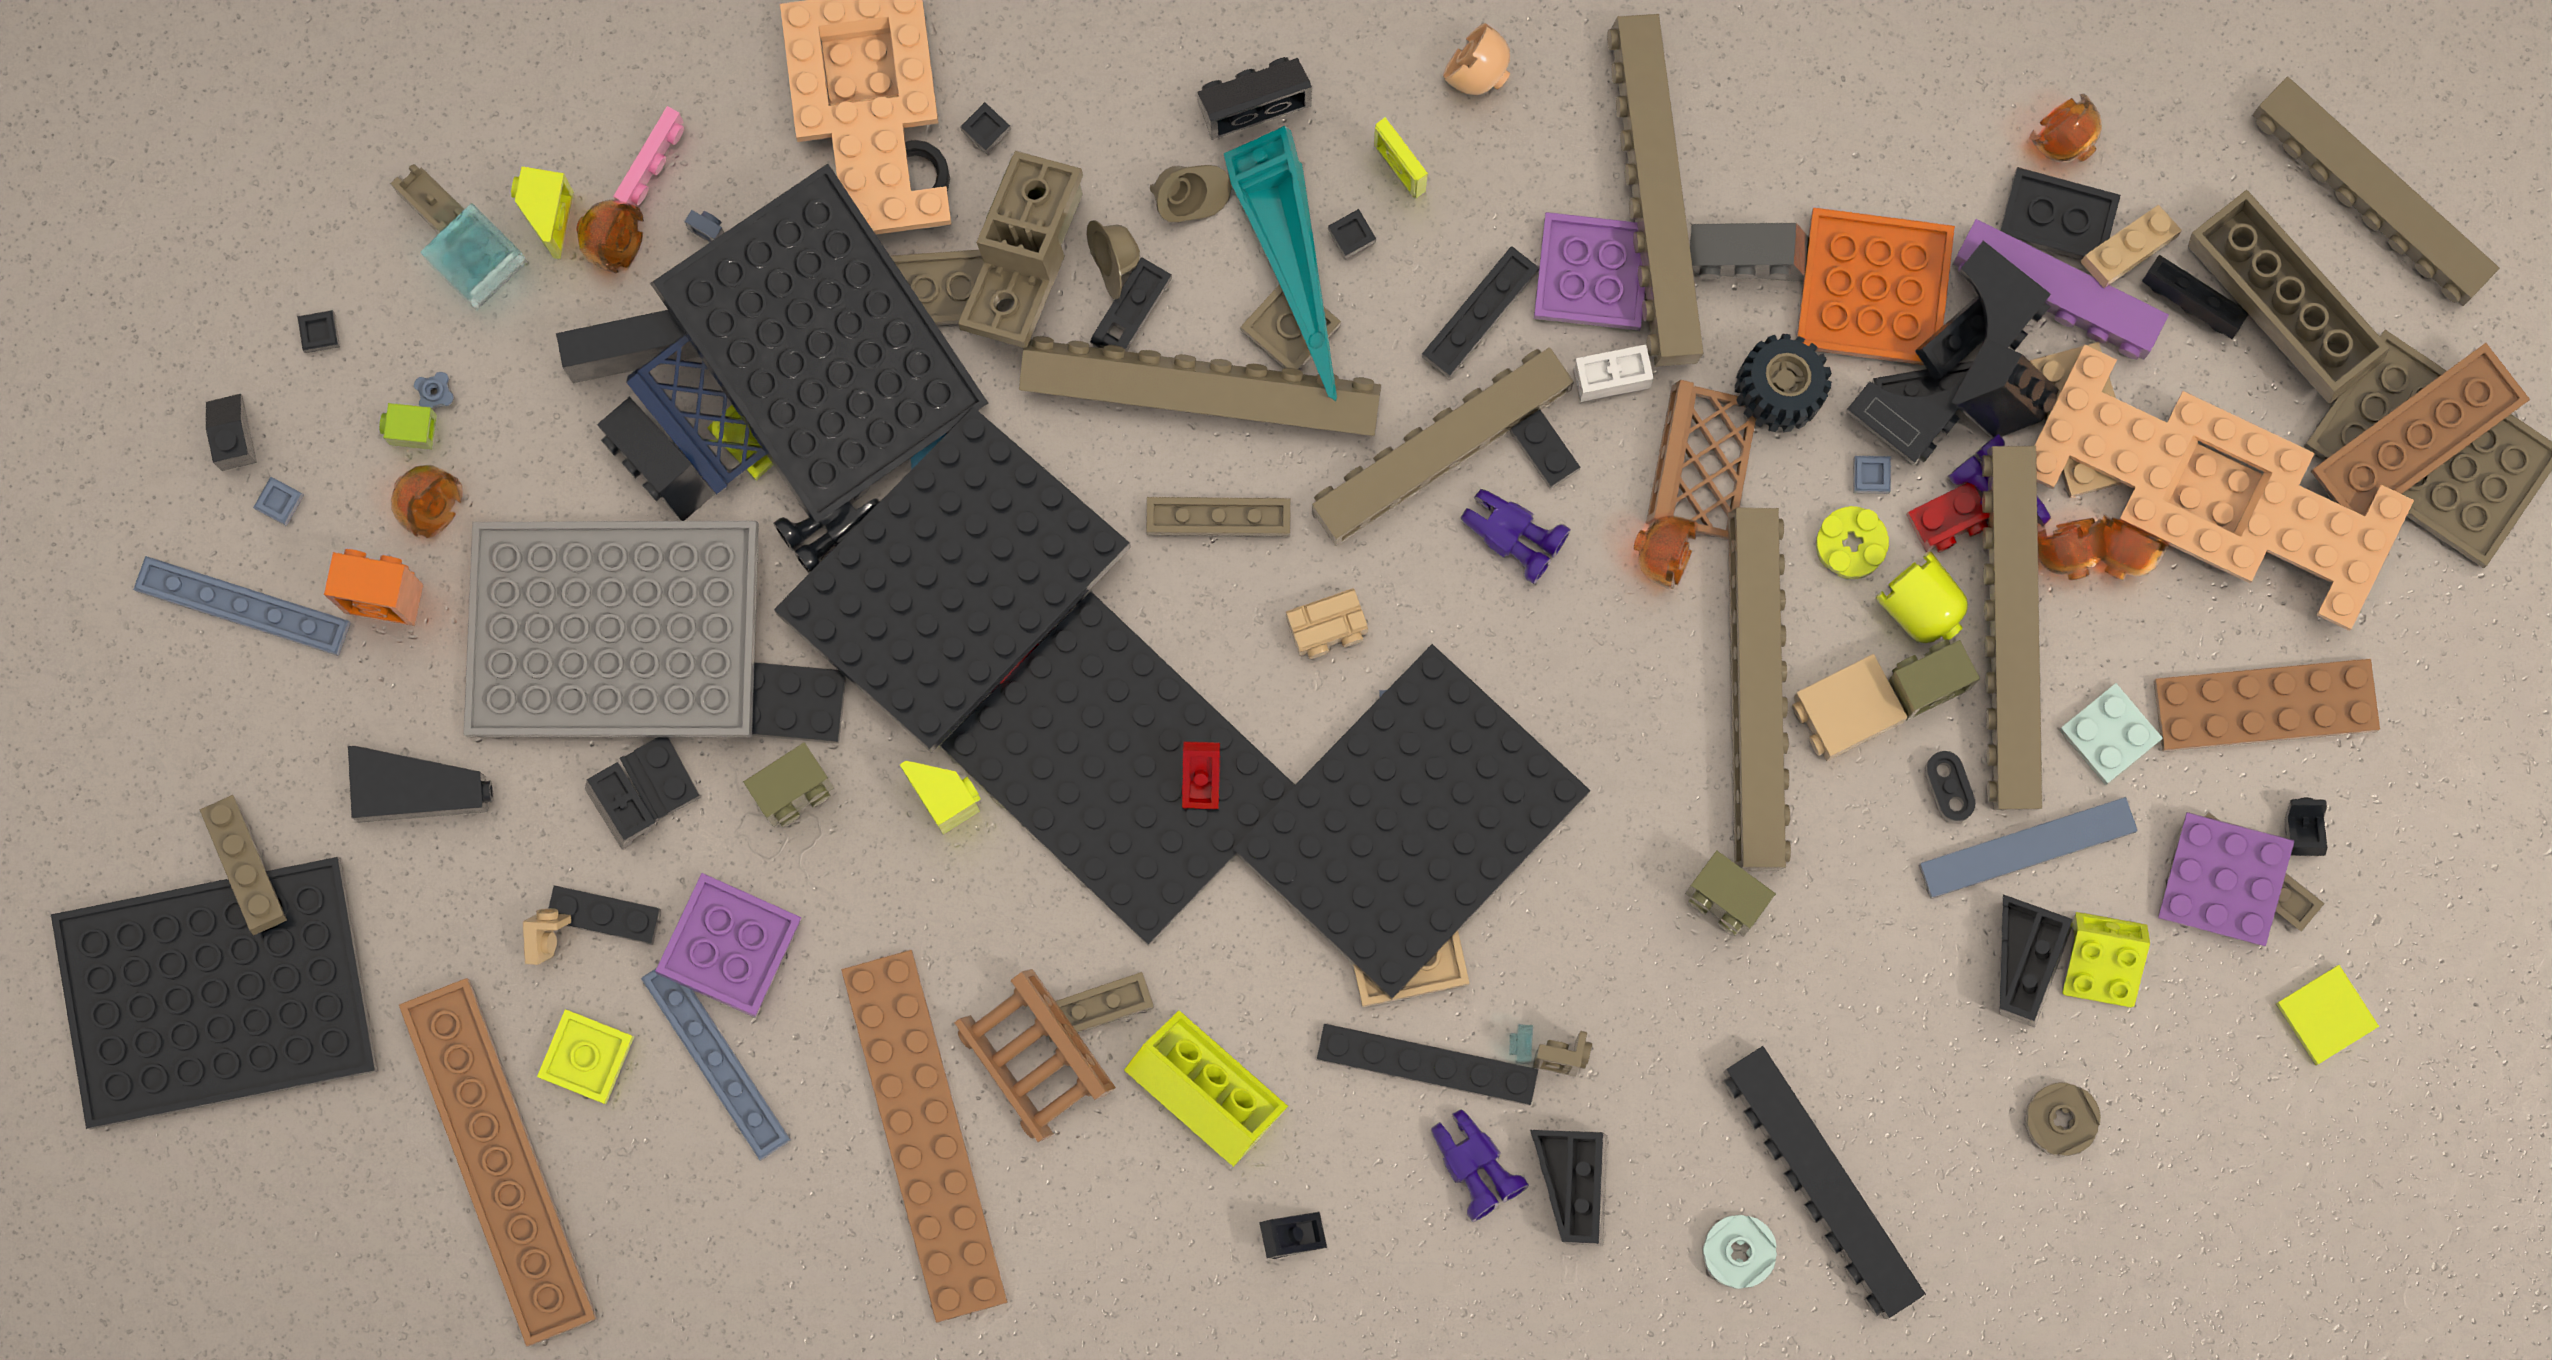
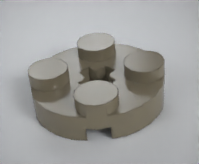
(2054, 1138)

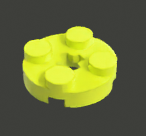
(1864, 525)

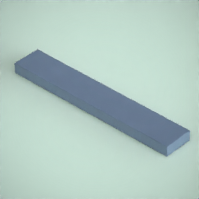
(242, 606)
(2028, 847)
(718, 1064)

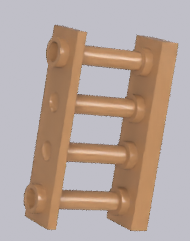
(1070, 1052)

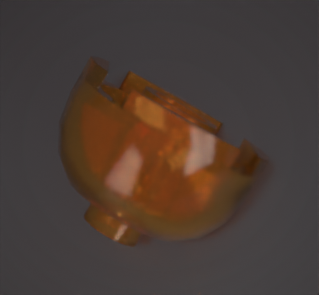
(2069, 131)
(610, 234)
(424, 499)
(2072, 548)
(1665, 549)
(2129, 550)

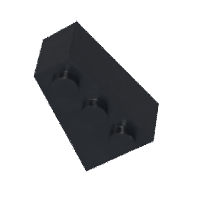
(655, 458)
(2029, 957)
(1575, 1181)

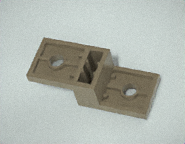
(1020, 249)

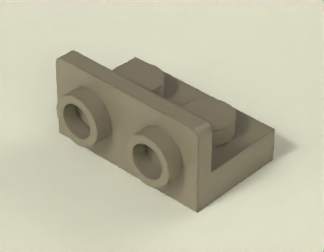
(1558, 1059)

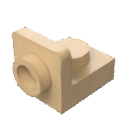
(539, 937)

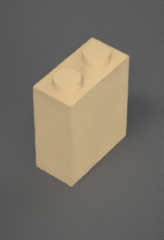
(1848, 708)

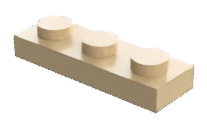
(2131, 246)

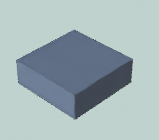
(1872, 474)
(278, 501)

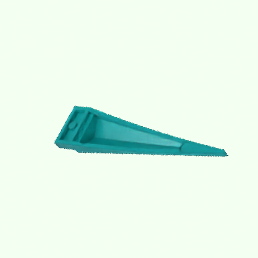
(1275, 199)

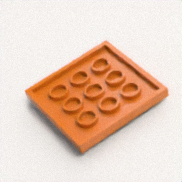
(1874, 284)

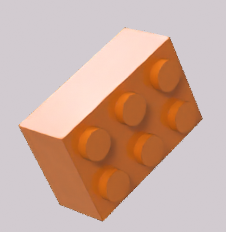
(373, 587)

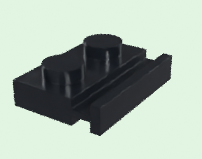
(660, 777)

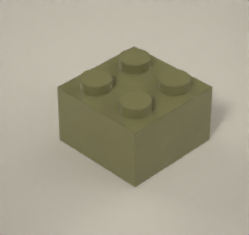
(1933, 679)
(789, 786)
(1729, 894)

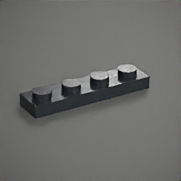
(1480, 312)

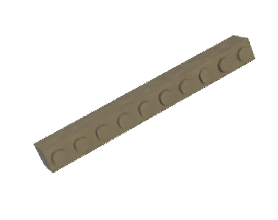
(1655, 190)
(1198, 386)
(2013, 628)
(1757, 689)

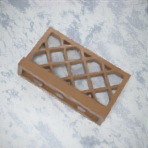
(1673, 449)

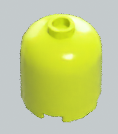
(1926, 601)

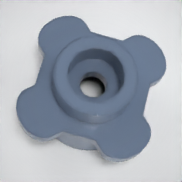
(441, 398)

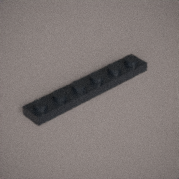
(1427, 1064)

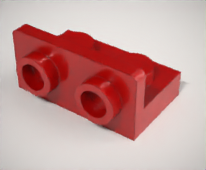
(1948, 517)

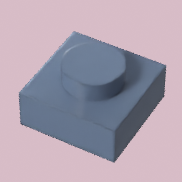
(704, 225)

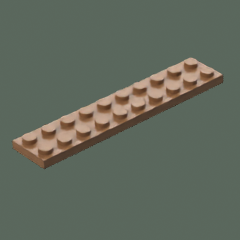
(924, 1136)
(497, 1162)

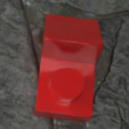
(1201, 775)

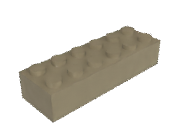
(2288, 296)

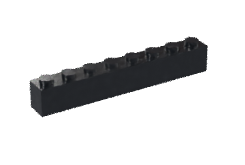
(1824, 1184)

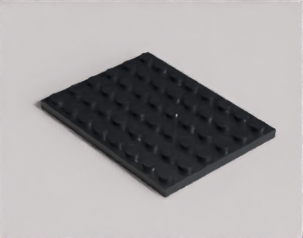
(819, 343)
(952, 579)
(1092, 766)
(1411, 821)
(194, 1011)

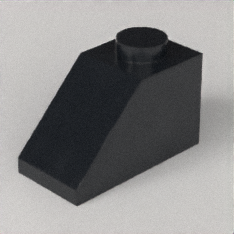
(229, 433)

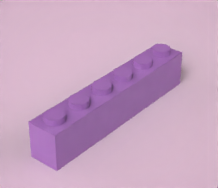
(2076, 296)

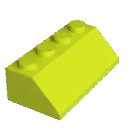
(1205, 1088)

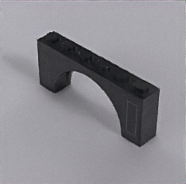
(2008, 304)

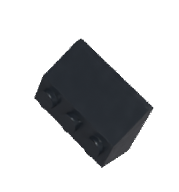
(1254, 97)
(2004, 391)

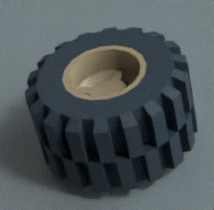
(1783, 383)

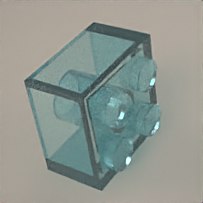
(474, 256)

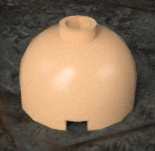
(1480, 63)

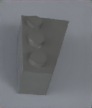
(1749, 251)

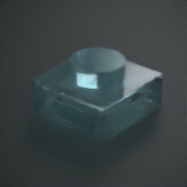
(1521, 1044)

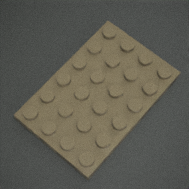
(2475, 493)

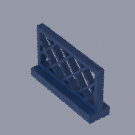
(678, 426)

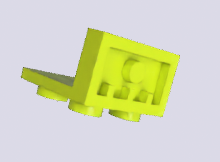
(2106, 959)

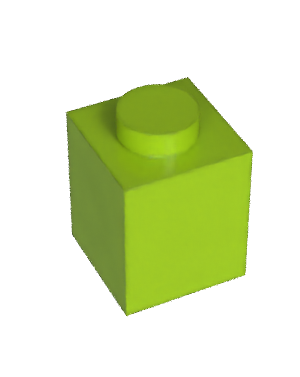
(408, 426)

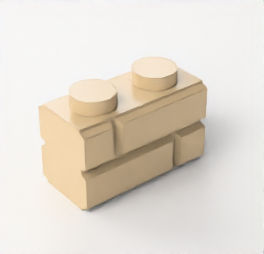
(1327, 623)

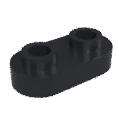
(1950, 787)

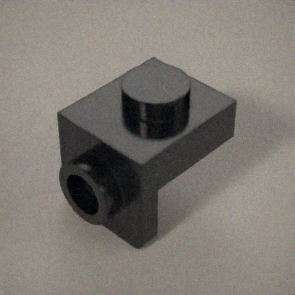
(2306, 826)

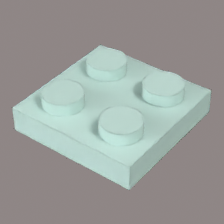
(2110, 734)

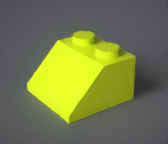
(545, 203)
(943, 794)

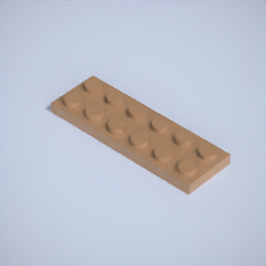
(2423, 431)
(2266, 705)

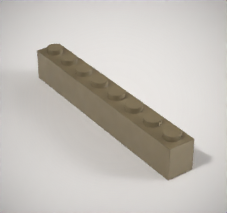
(2375, 192)
(1442, 445)

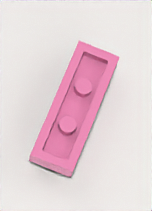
(651, 157)

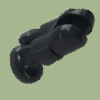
(837, 527)

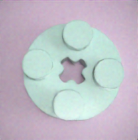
(1742, 1230)

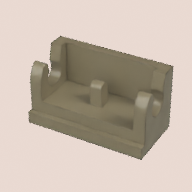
(427, 198)

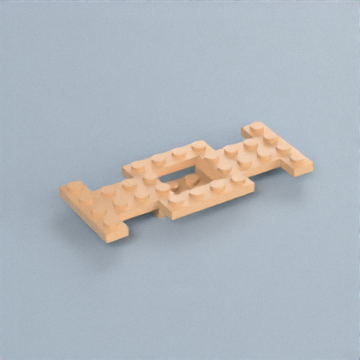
(876, 88)
(2212, 502)

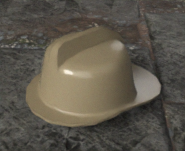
(1191, 192)
(1113, 252)

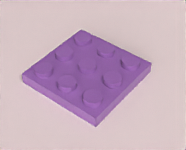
(1589, 272)
(2226, 878)
(728, 945)

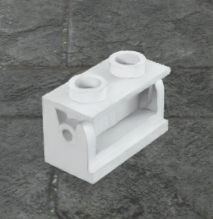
(1613, 373)

